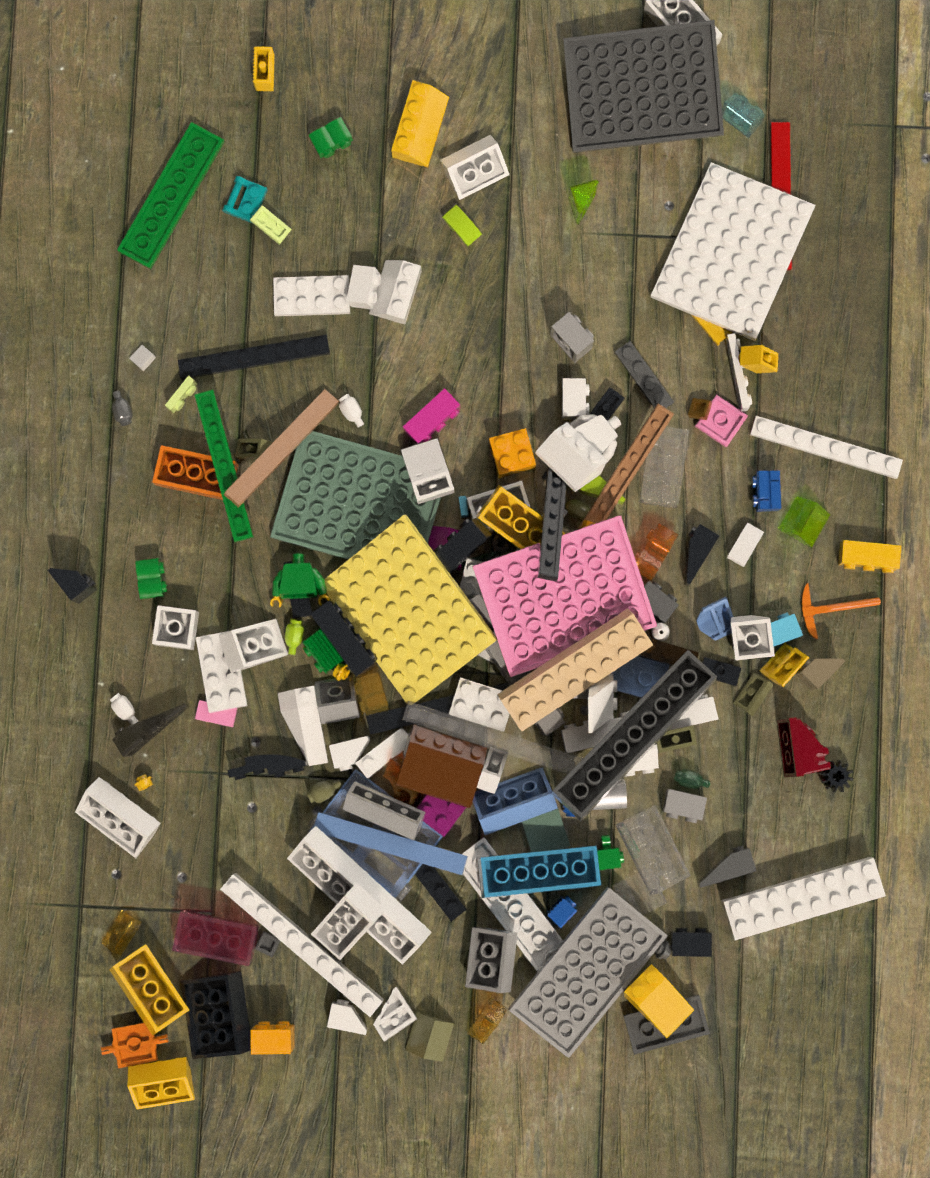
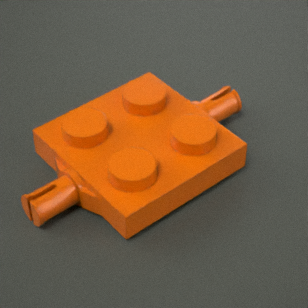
(134, 1045)

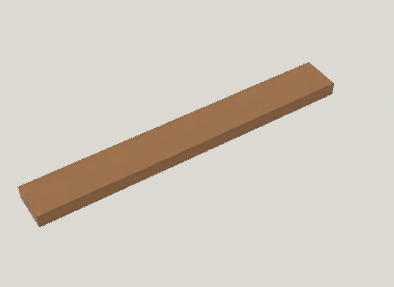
(281, 448)
(629, 465)

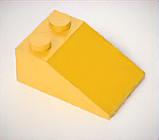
(658, 1001)

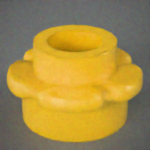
(341, 672)
(143, 782)

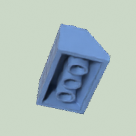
(514, 801)

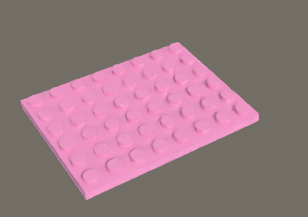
(544, 617)

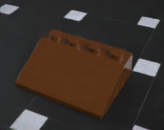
(441, 766)

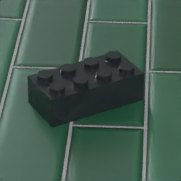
(343, 639)

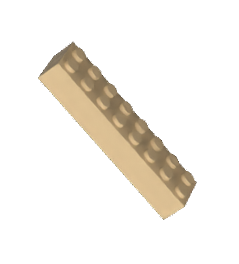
(575, 669)

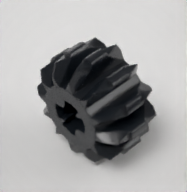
(839, 782)

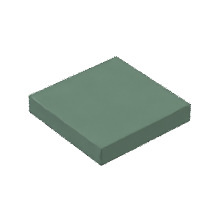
(546, 832)

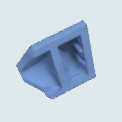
(715, 619)

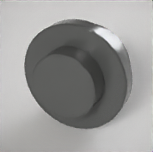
(663, 950)

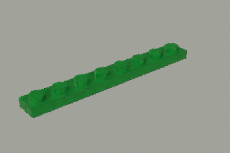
(222, 463)

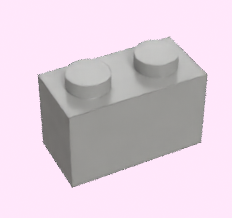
(684, 805)

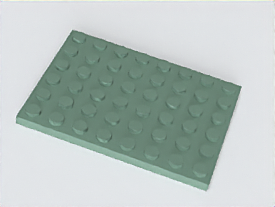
(346, 497)

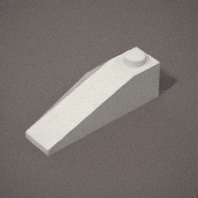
(303, 720)

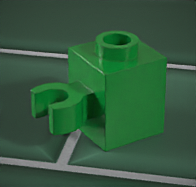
(609, 857)

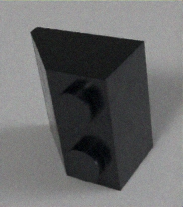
(74, 583)

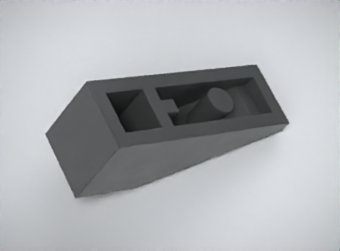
(731, 866)

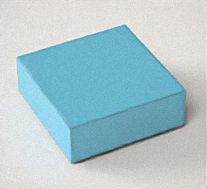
(463, 507)

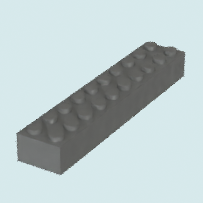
(634, 735)

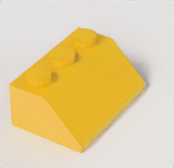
(160, 1083)

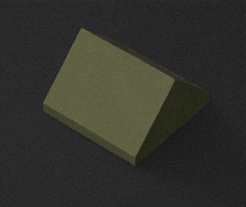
(429, 1037)

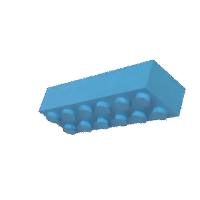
(539, 872)

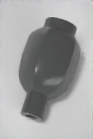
(121, 409)

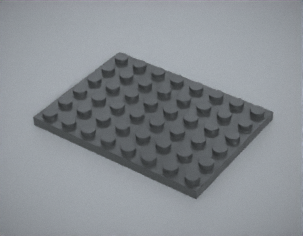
(643, 86)

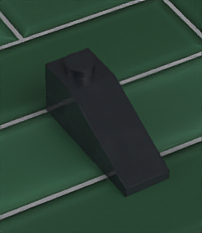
(698, 548)

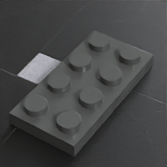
(646, 1037)

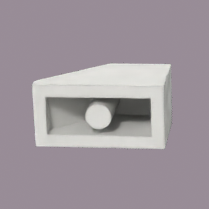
(492, 771)
(345, 1018)

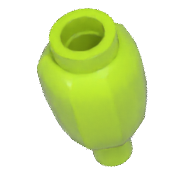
(294, 635)

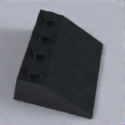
(217, 1015)

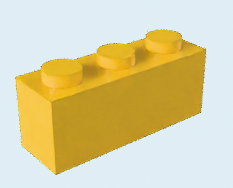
(869, 556)

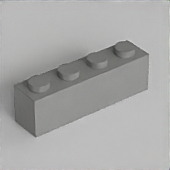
(384, 810)

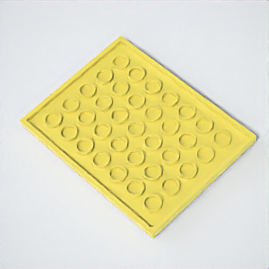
(408, 610)

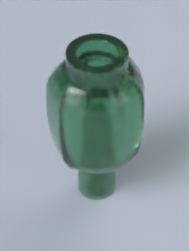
(690, 779)

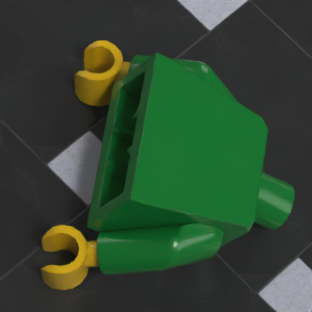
(298, 581)

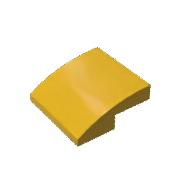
(784, 664)

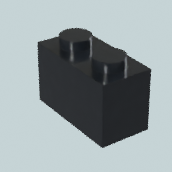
(691, 943)

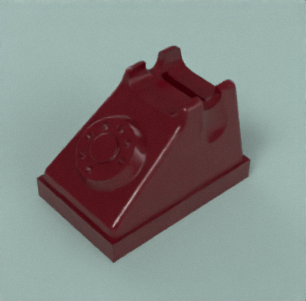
(800, 748)

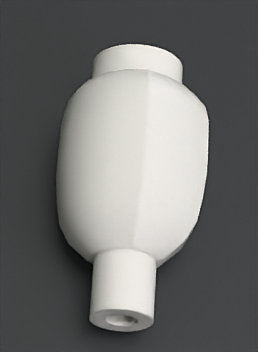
(351, 409)
(656, 632)
(123, 708)

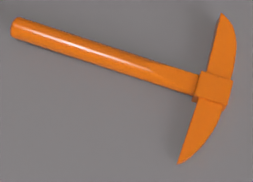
(809, 611)

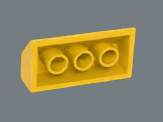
(419, 124)

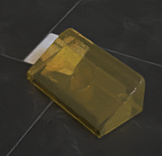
(121, 933)

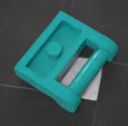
(250, 202)

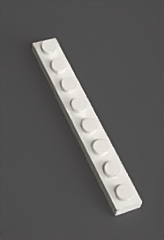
(826, 447)

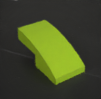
(462, 225)

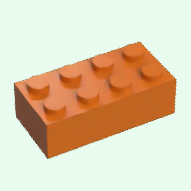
(187, 472)

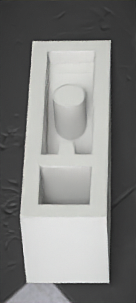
(382, 753)

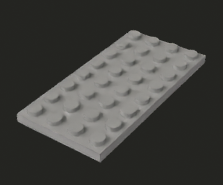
(587, 972)

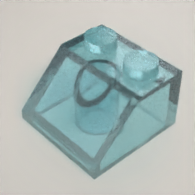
(742, 114)

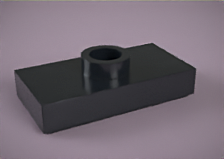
(725, 672)

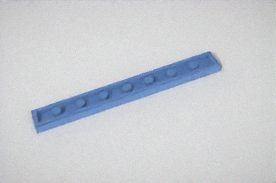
(391, 843)

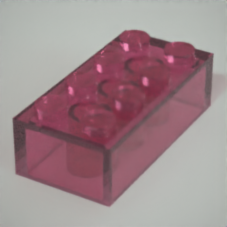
(215, 938)

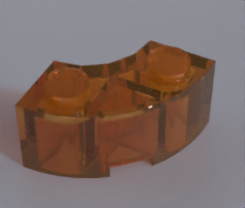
(655, 551)
(402, 794)

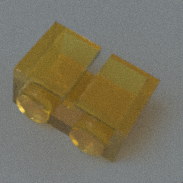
(372, 694)

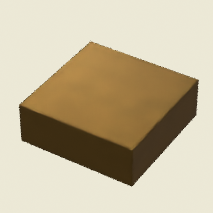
(699, 409)

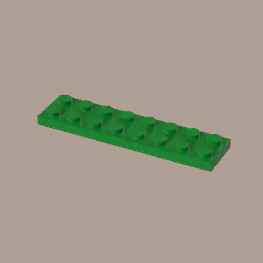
(170, 195)

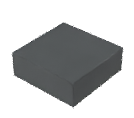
(267, 944)

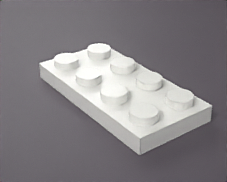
(311, 295)
(222, 688)

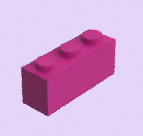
(432, 417)

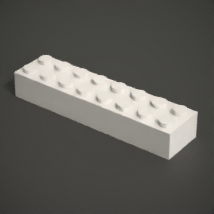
(337, 873)
(803, 898)

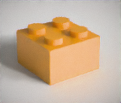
(512, 453)
(272, 1038)

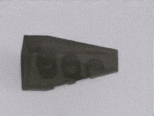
(134, 737)

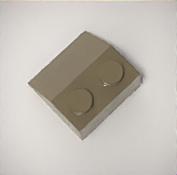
(818, 671)

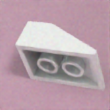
(253, 645)
(601, 702)

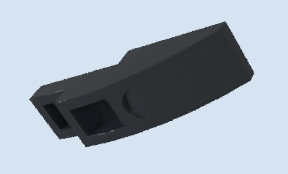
(275, 765)

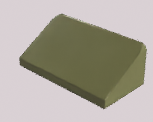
(753, 694)

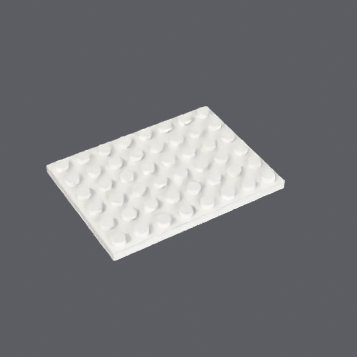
(732, 251)

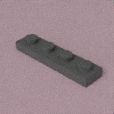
(643, 376)

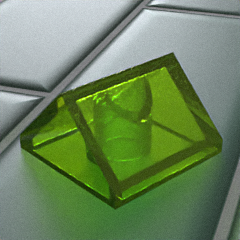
(581, 197)
(804, 521)

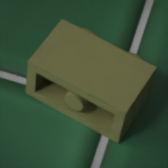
(677, 739)

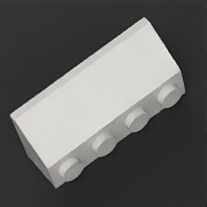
(117, 817)

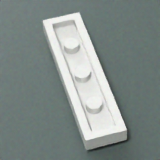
(740, 380)

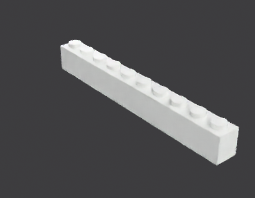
(302, 944)

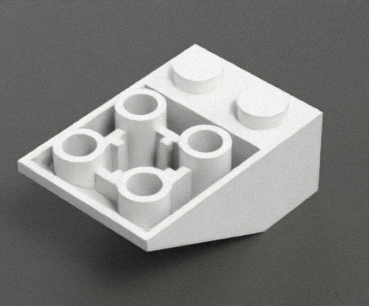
(427, 471)

